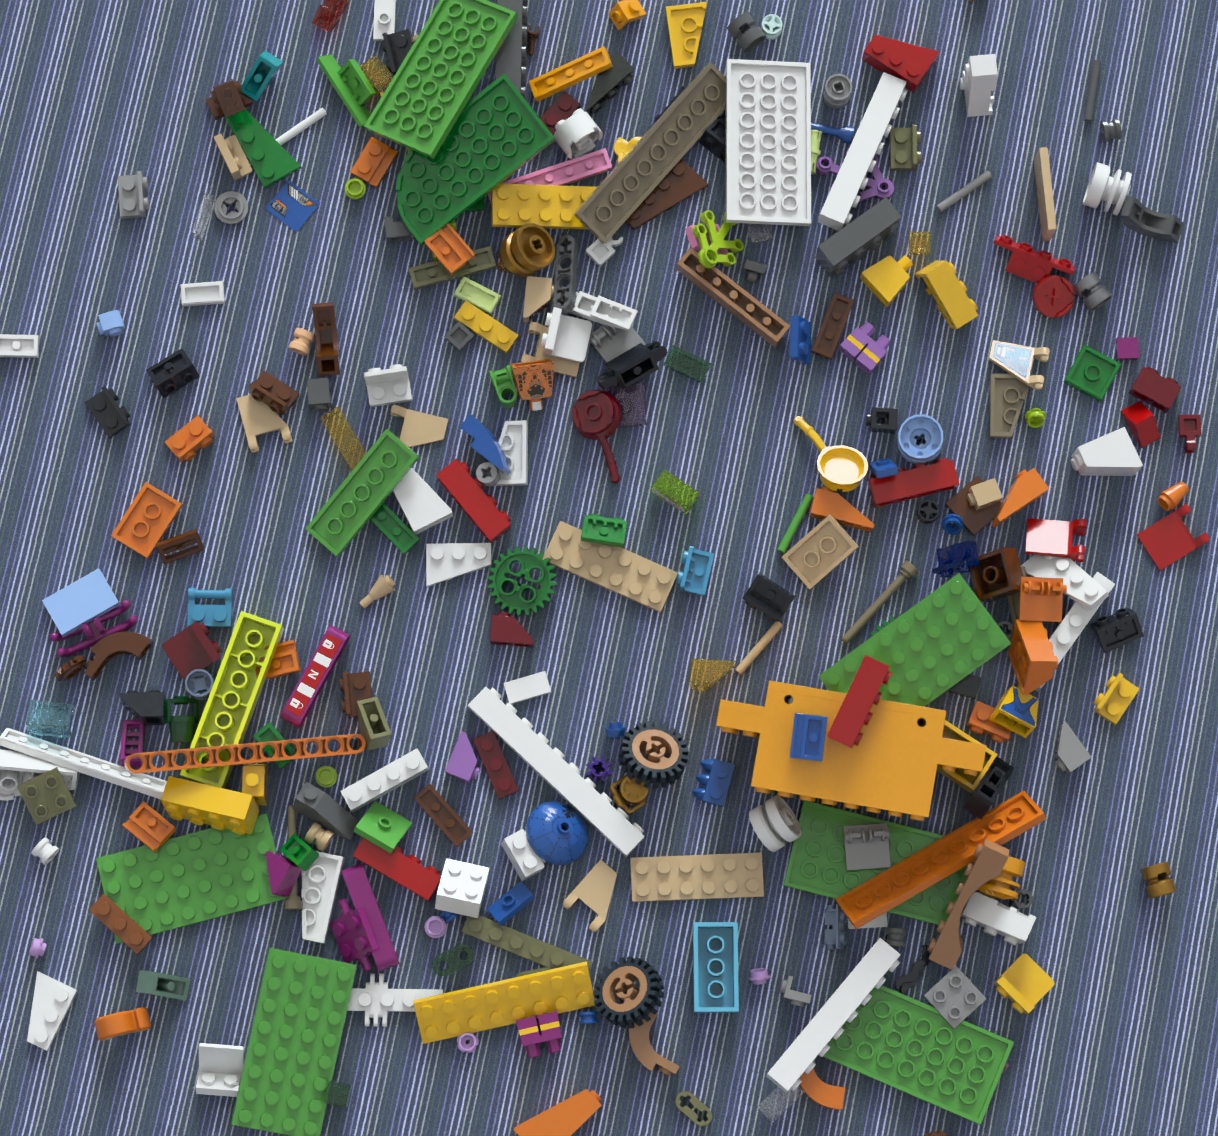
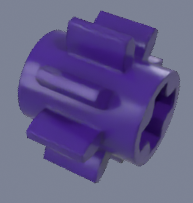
(595, 764)

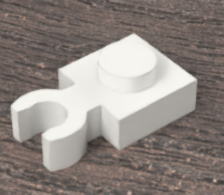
(602, 252)

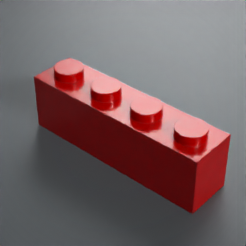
(914, 483)
(473, 501)
(858, 702)
(400, 868)

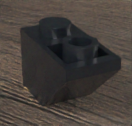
(145, 706)

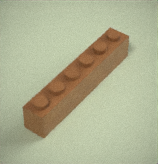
(733, 298)

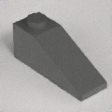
(325, 810)

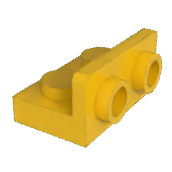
(1116, 698)

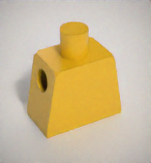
(887, 278)

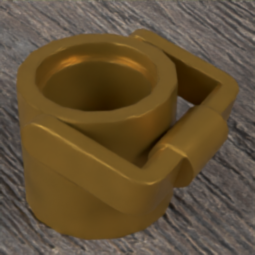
(630, 792)

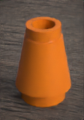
(1172, 496)

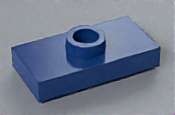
(883, 468)
(511, 903)

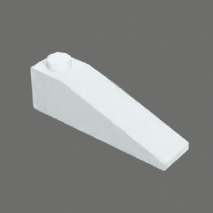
(19, 768)

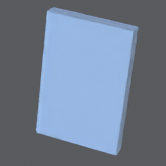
(81, 602)

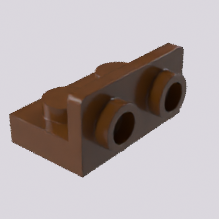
(273, 393)
(356, 688)

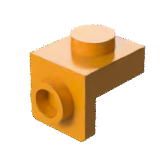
(626, 12)

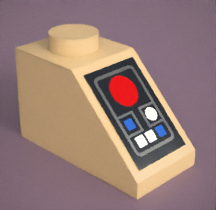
(537, 296)

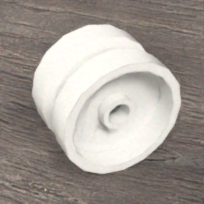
(775, 823)

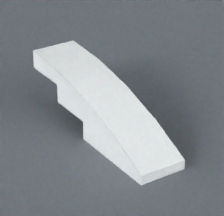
(603, 311)

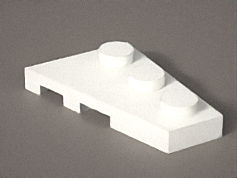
(515, 447)
(454, 559)
(48, 1010)

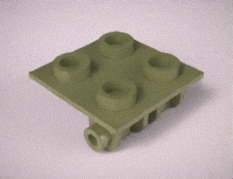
(46, 796)

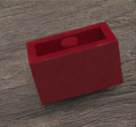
(1155, 389)

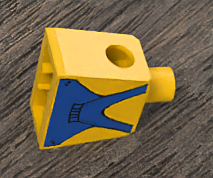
(1016, 711)

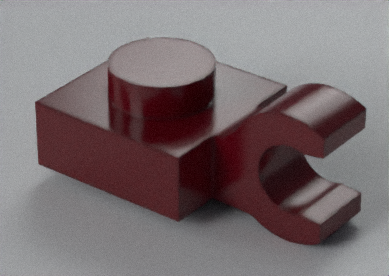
(1189, 427)

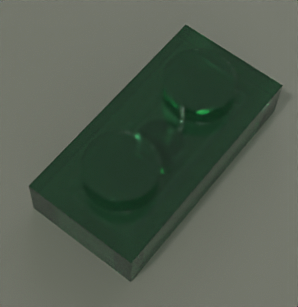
(687, 364)

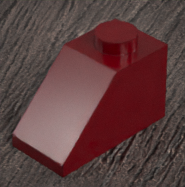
(509, 632)

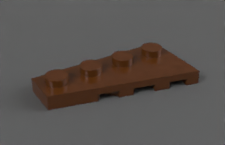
(674, 188)

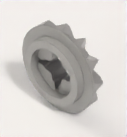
(230, 198)

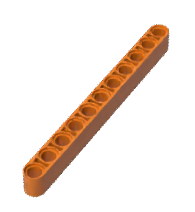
(256, 753)

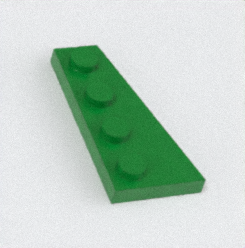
(263, 151)

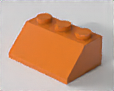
(1031, 655)

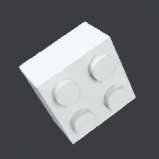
(462, 888)

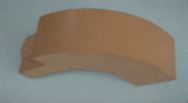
(643, 1050)

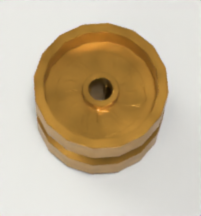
(527, 250)

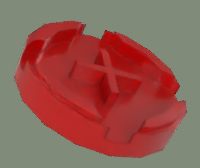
(1053, 296)

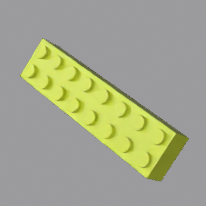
(234, 694)

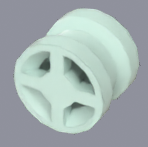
(772, 21)

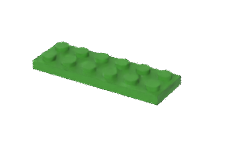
(362, 492)

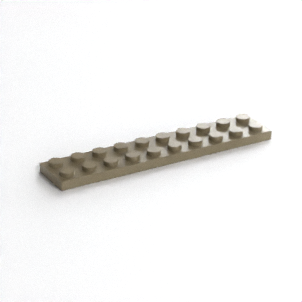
(654, 155)

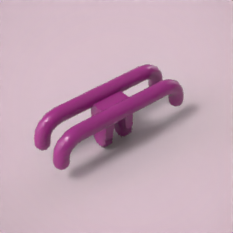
(95, 630)

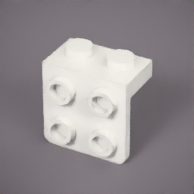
(566, 336)

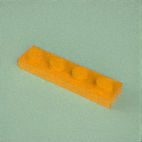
(570, 73)

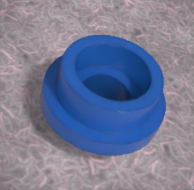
(952, 529)
(616, 729)

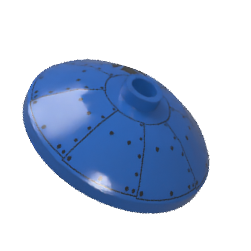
(549, 839)

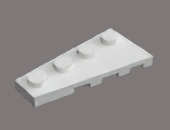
(319, 894)

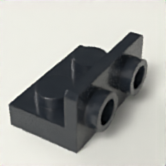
(397, 47)
(715, 138)
(172, 373)
(108, 413)
(1117, 629)

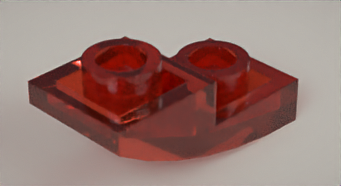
(329, 14)

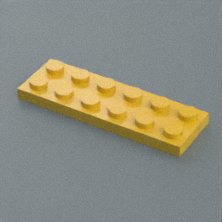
(539, 204)

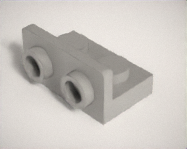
(132, 196)

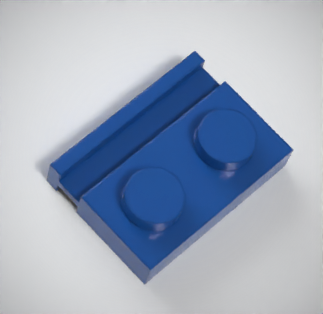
(800, 339)
(808, 737)

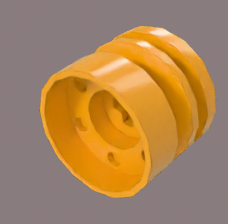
(999, 886)

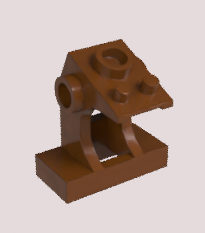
(227, 99)

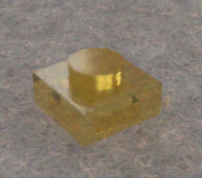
(919, 243)

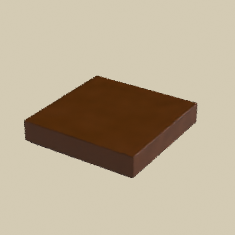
(972, 519)

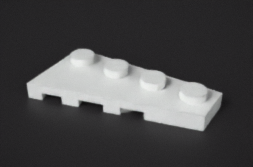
(1079, 584)

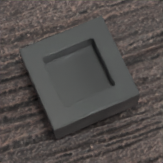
(459, 336)

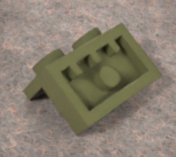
(904, 148)

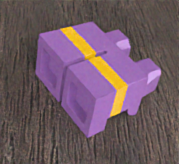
(871, 355)

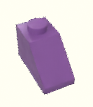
(463, 761)

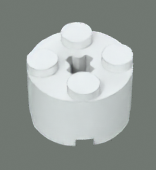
(577, 134)

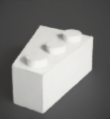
(978, 82)
(997, 918)

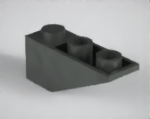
(609, 82)

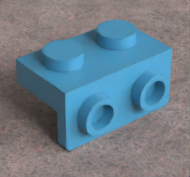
(696, 571)

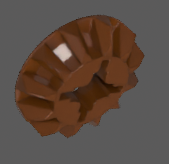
(70, 668)

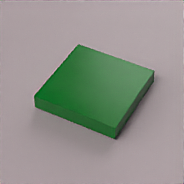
(1092, 373)

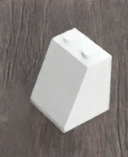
(1107, 456)

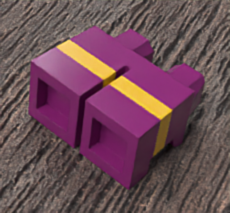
(530, 1034)

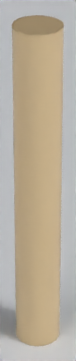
(759, 647)

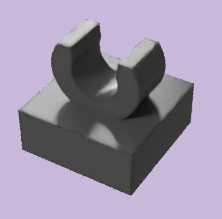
(754, 268)

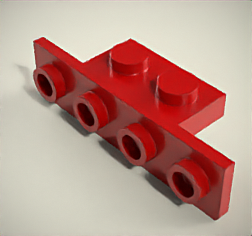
(1031, 263)

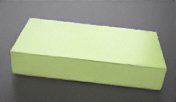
(477, 295)

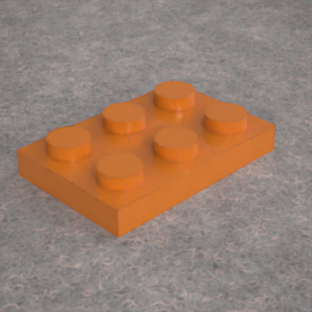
(146, 520)

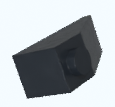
(988, 788)

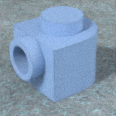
(110, 323)

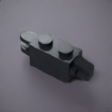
(632, 365)

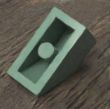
(163, 985)

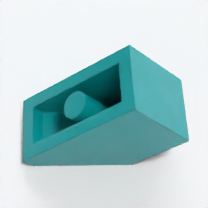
(261, 75)

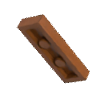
(120, 924)

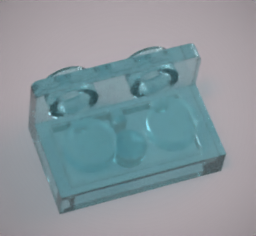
(49, 718)

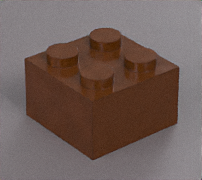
(997, 574)

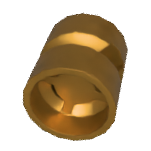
(1152, 874)

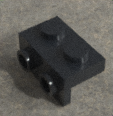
(768, 598)

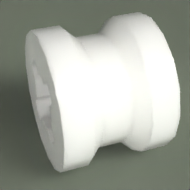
(45, 851)

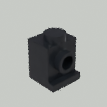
(889, 416)

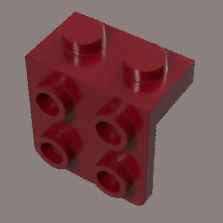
(192, 649)

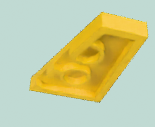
(685, 30)

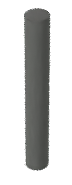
(1092, 91)

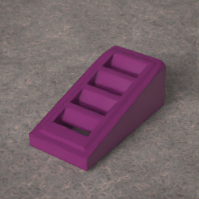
(132, 724)

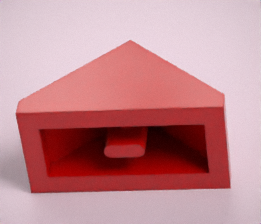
(1141, 423)

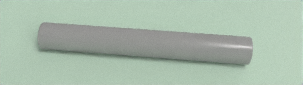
(964, 191)

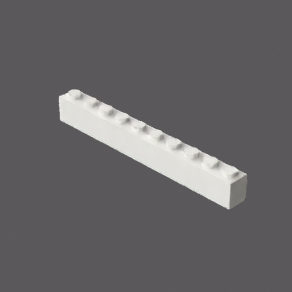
(556, 771)

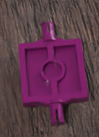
(354, 935)

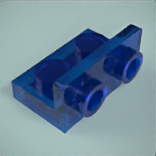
(956, 558)

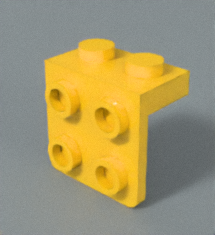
(1024, 984)

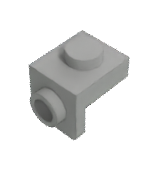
(797, 998)

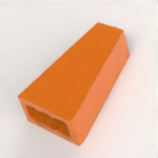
(562, 1118)

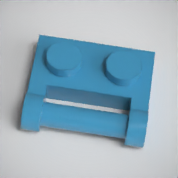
(211, 615)

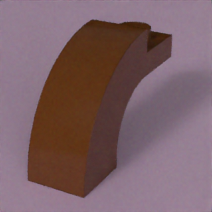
(326, 339)
(114, 645)

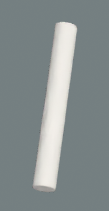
(301, 126)

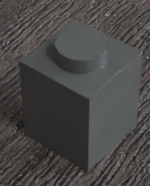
(319, 394)

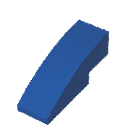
(485, 443)

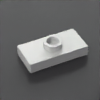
(384, 18)

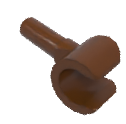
(533, 36)

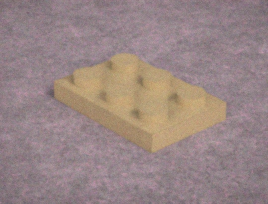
(820, 551)

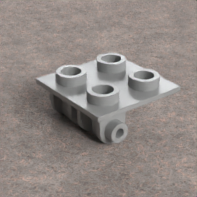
(614, 341)
(867, 846)
(955, 997)

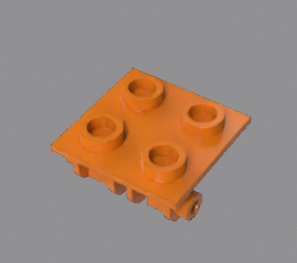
(1041, 599)

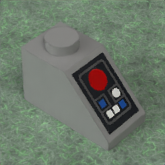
(1069, 750)

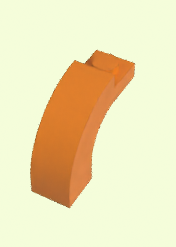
(822, 1093)

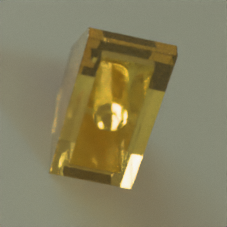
(377, 74)
(707, 673)

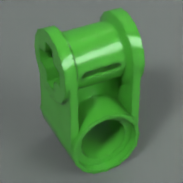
(504, 383)

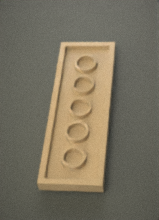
(611, 567)
(697, 877)

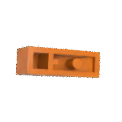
(1022, 492)
(829, 502)

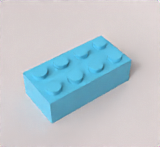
(715, 967)

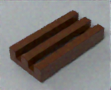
(177, 543)

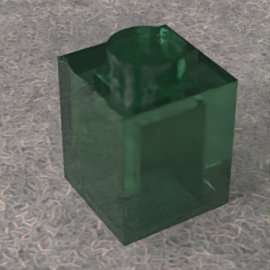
(338, 1094)

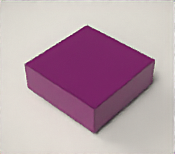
(1127, 348)

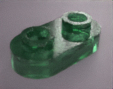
(452, 958)

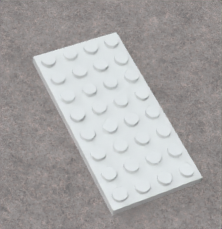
(768, 142)

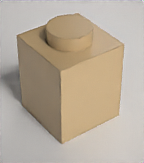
(984, 494)

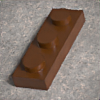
(832, 326)
(443, 815)

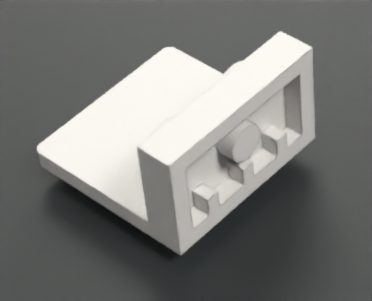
(388, 385)
(219, 1069)

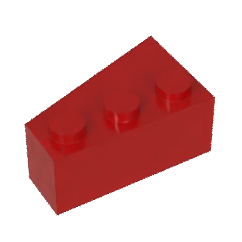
(900, 60)

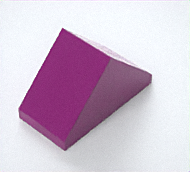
(282, 873)

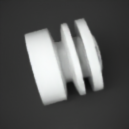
(1107, 189)

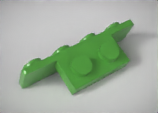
(350, 85)

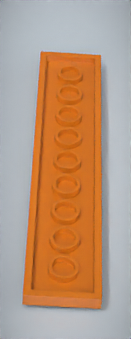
(938, 860)

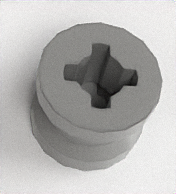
(491, 477)

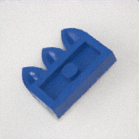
(716, 782)

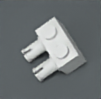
(522, 855)

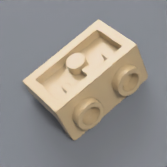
(233, 156)

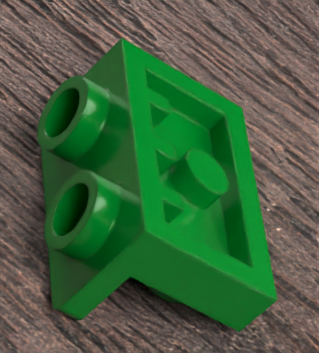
(604, 530)

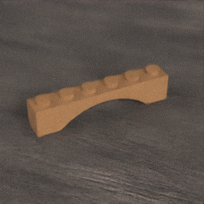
(987, 866)

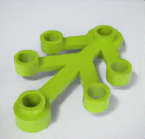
(708, 254)

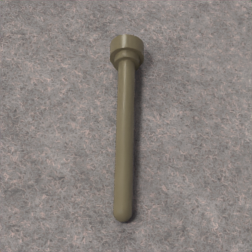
(907, 571)
(293, 901)

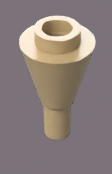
(382, 587)

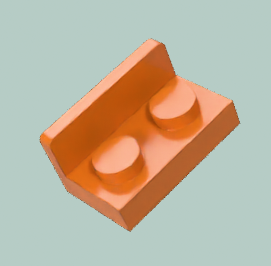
(190, 439)
(981, 723)

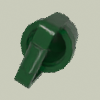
(181, 727)

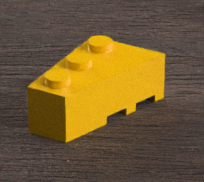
(948, 293)

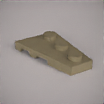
(1005, 404)

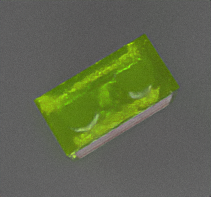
(675, 492)

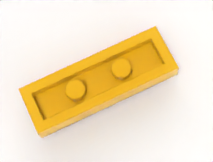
(486, 327)

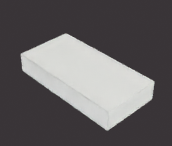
(202, 293)
(527, 687)

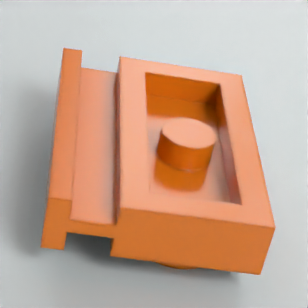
(374, 162)
(449, 249)
(284, 661)
(149, 827)

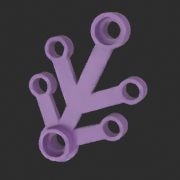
(873, 184)

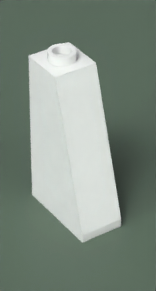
(420, 503)

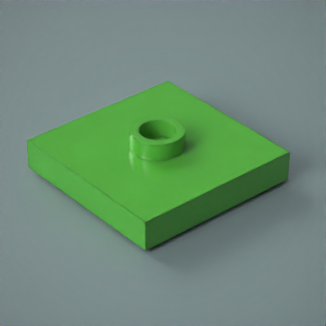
(382, 827)

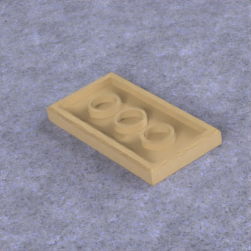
(1045, 194)

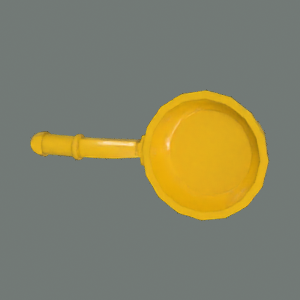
(838, 465)

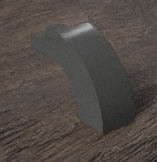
(1149, 222)

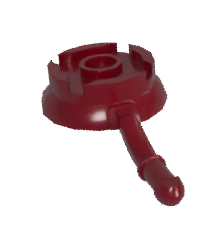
(596, 418)

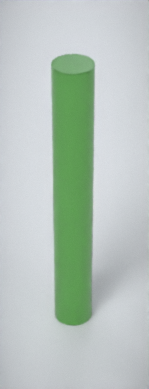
(795, 523)

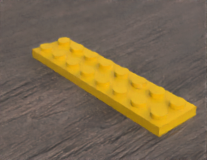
(504, 1002)

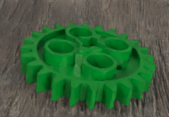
(515, 599)

